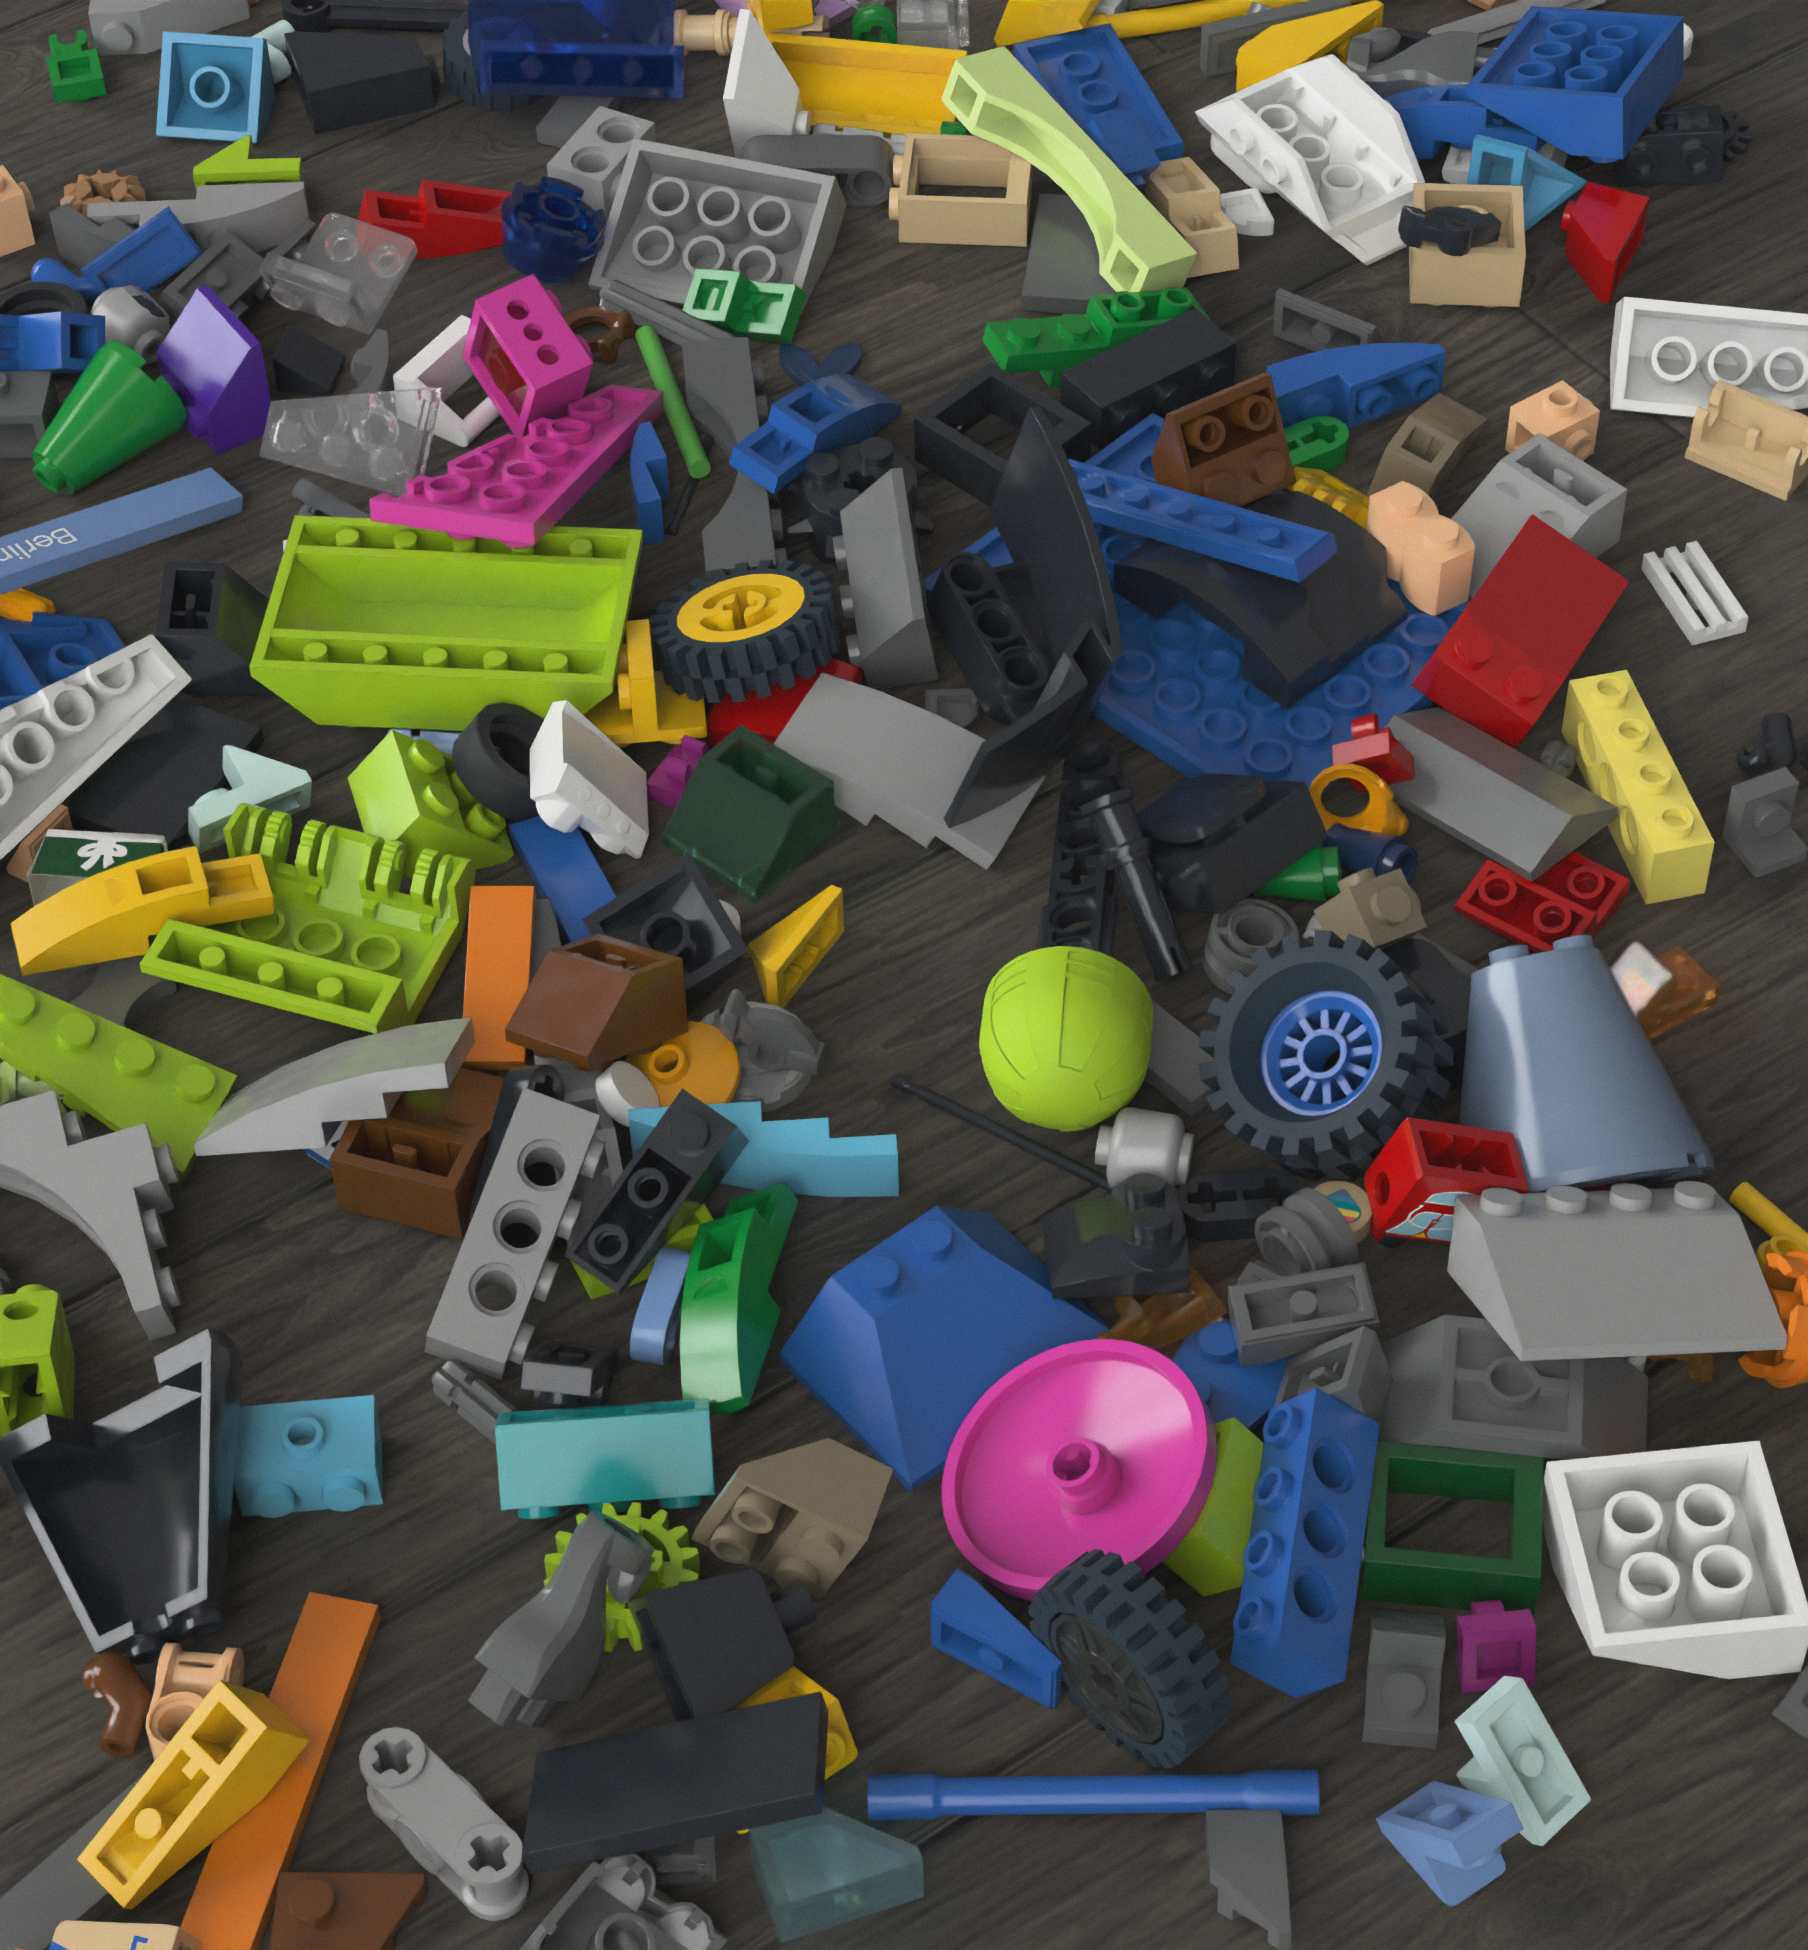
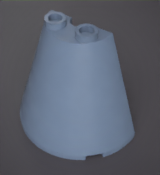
(1572, 1073)

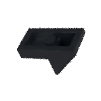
(569, 1375)

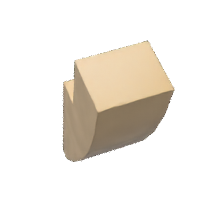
(1193, 208)

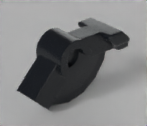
(1449, 227)

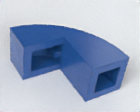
(50, 341)

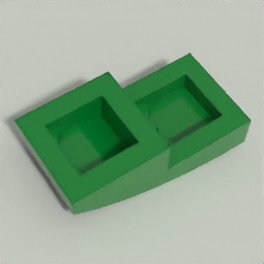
(745, 306)

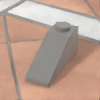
(138, 25)

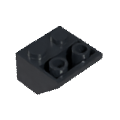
(211, 626)

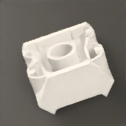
(588, 782)

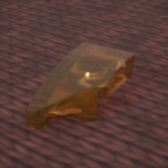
(1166, 1316)

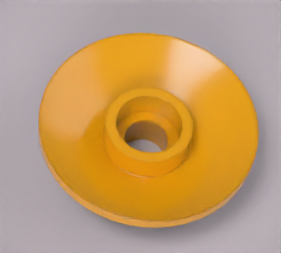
(704, 1064)

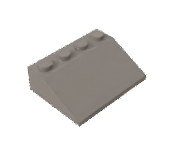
(715, 213)
(1613, 1272)

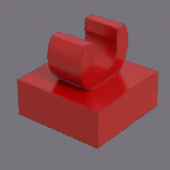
(1376, 751)

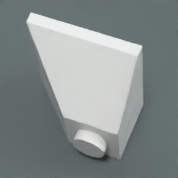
(759, 89)

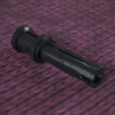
(1128, 854)

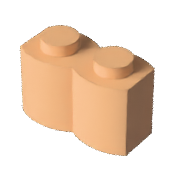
(1423, 549)

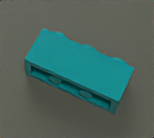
(605, 1456)

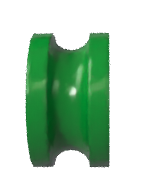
(874, 16)

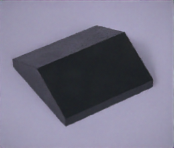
(680, 917)

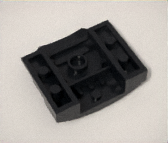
(1290, 629)

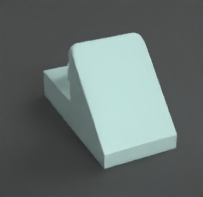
(253, 781)
(1520, 1760)

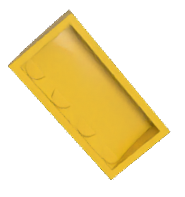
(869, 82)

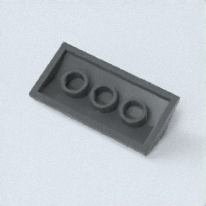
(1493, 794)

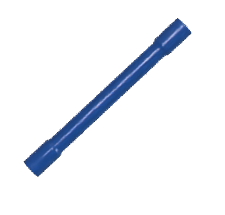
(935, 1796)

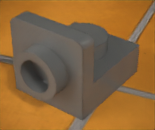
(1760, 822)

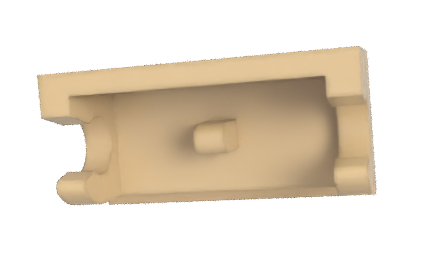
(1751, 440)

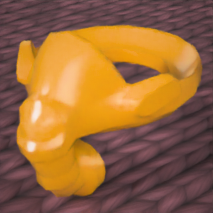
(1379, 815)

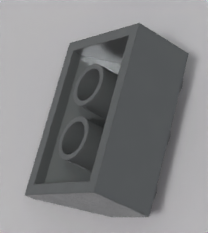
(885, 587)

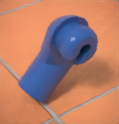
(52, 270)

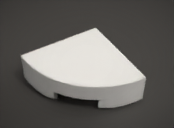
(1248, 212)

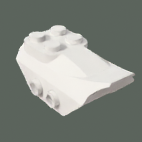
(1324, 149)

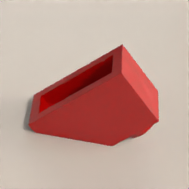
(1604, 235)

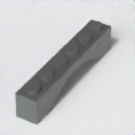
(723, 401)

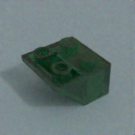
(751, 813)

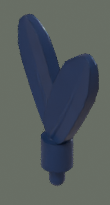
(804, 369)

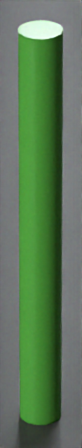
(674, 404)

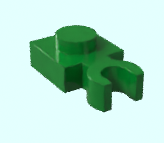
(74, 70)

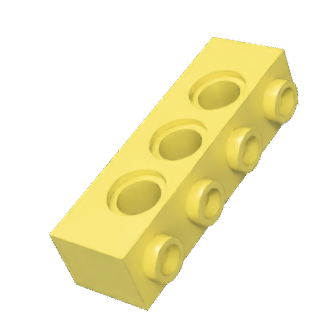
(1632, 769)

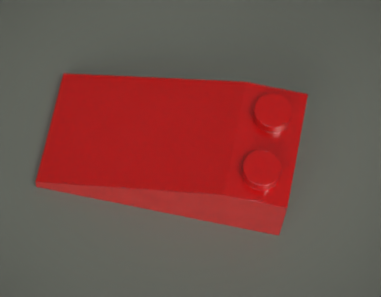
(1521, 633)

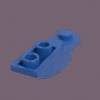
(1447, 115)
(1357, 381)
(808, 421)

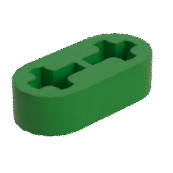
(1318, 443)

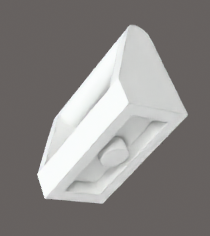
(443, 367)

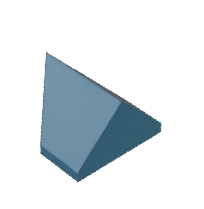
(1511, 164)

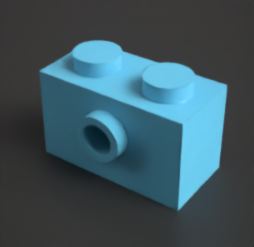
(309, 1456)

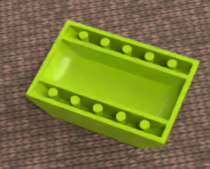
(435, 627)

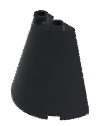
(140, 1502)

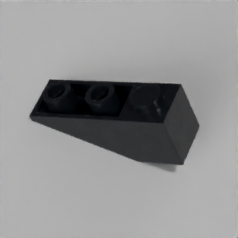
(657, 1191)

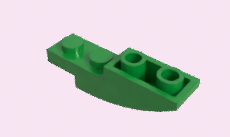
(1069, 339)
(726, 1298)

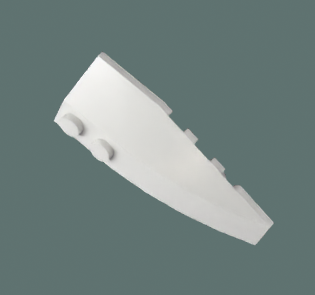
(1675, 353)

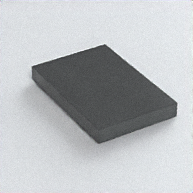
(1061, 260)

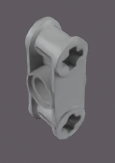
(444, 1823)

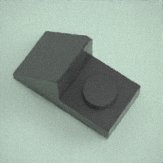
(1403, 1678)

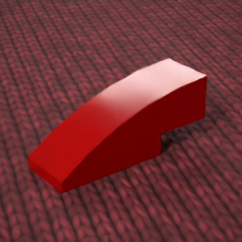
(441, 219)

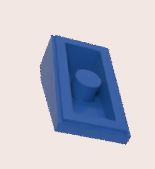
(990, 1639)

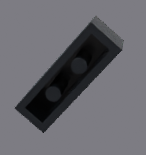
(1149, 375)

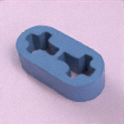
(659, 1312)

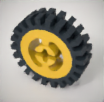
(746, 631)

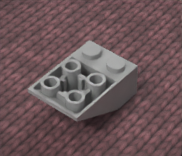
(1552, 486)

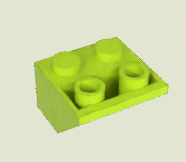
(415, 797)

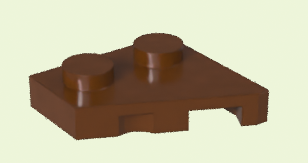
(343, 1909)

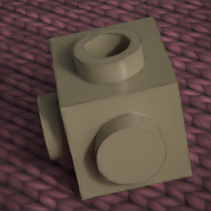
(1373, 908)

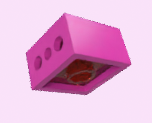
(526, 354)

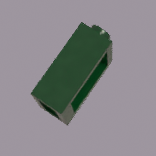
(1449, 1578)

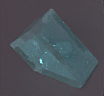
(831, 1872)

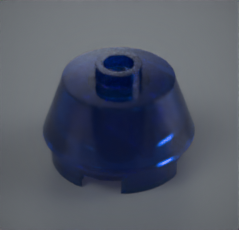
(550, 230)

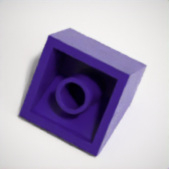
(216, 373)

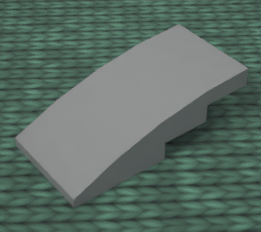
(896, 765)
(349, 1081)

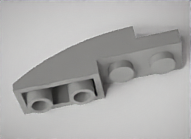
(254, 213)

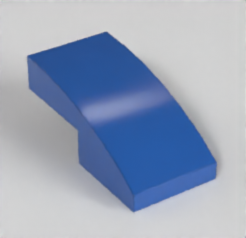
(649, 483)

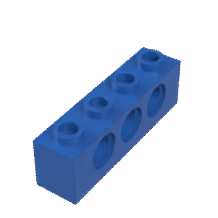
(1305, 1544)

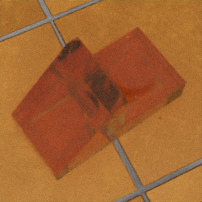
(1663, 988)

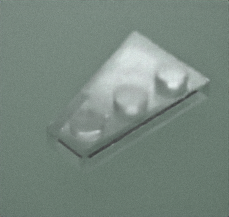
(356, 437)

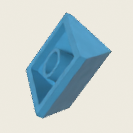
(214, 87)

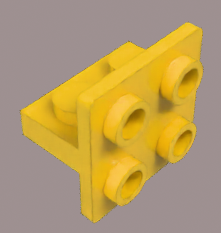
(642, 702)

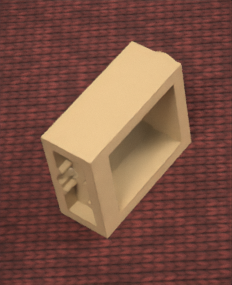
(960, 220)

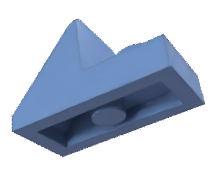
(1452, 1837)

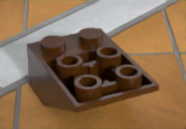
(421, 1158)

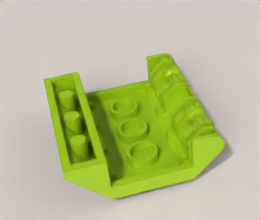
(339, 930)

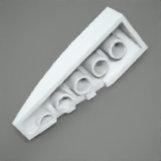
(74, 727)

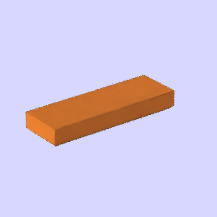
(497, 971)

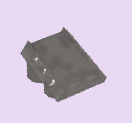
(621, 1909)

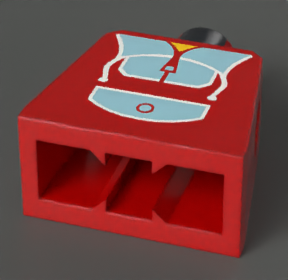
(1424, 1170)

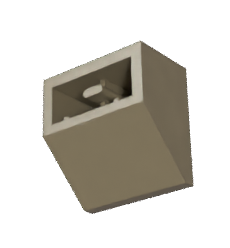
(797, 1513)

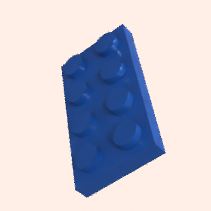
(1096, 77)

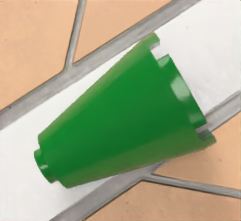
(106, 421)

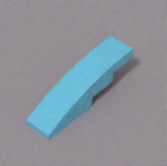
(796, 1154)

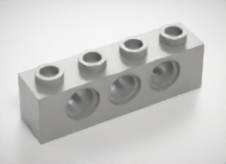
(538, 1132)

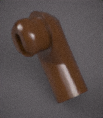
(126, 1694)

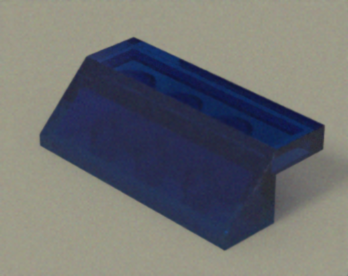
(576, 48)

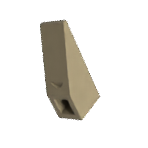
(1428, 446)

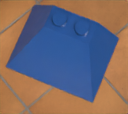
(924, 1330)

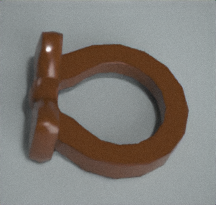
(621, 328)

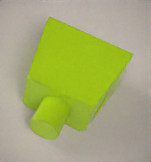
(33, 1342)

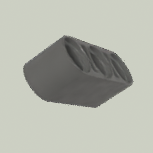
(857, 161)

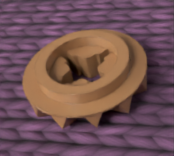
(100, 188)

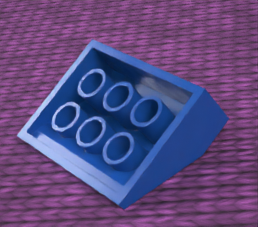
(1583, 77)

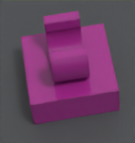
(674, 772)
(1494, 1646)

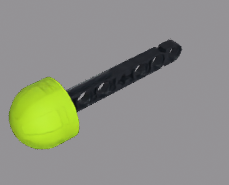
(1068, 1021)

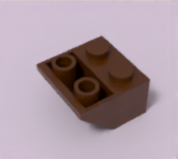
(1226, 445)
(600, 1003)

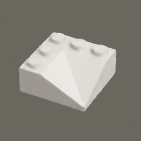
(1678, 1560)

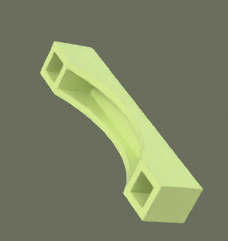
(1010, 108)

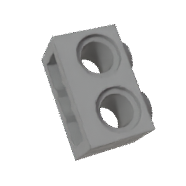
(598, 155)

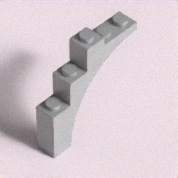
(103, 1186)

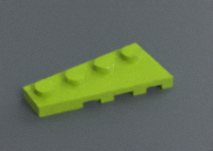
(111, 1069)

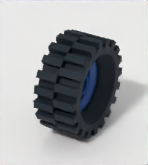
(1365, 1012)

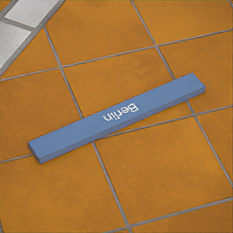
(115, 528)

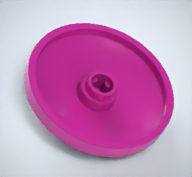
(1076, 1457)

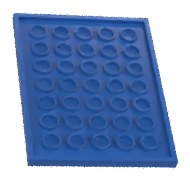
(1183, 676)

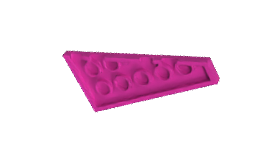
(527, 484)

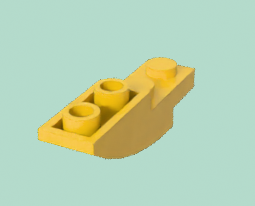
(121, 907)

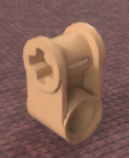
(181, 1686)

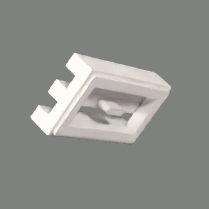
(1704, 591)

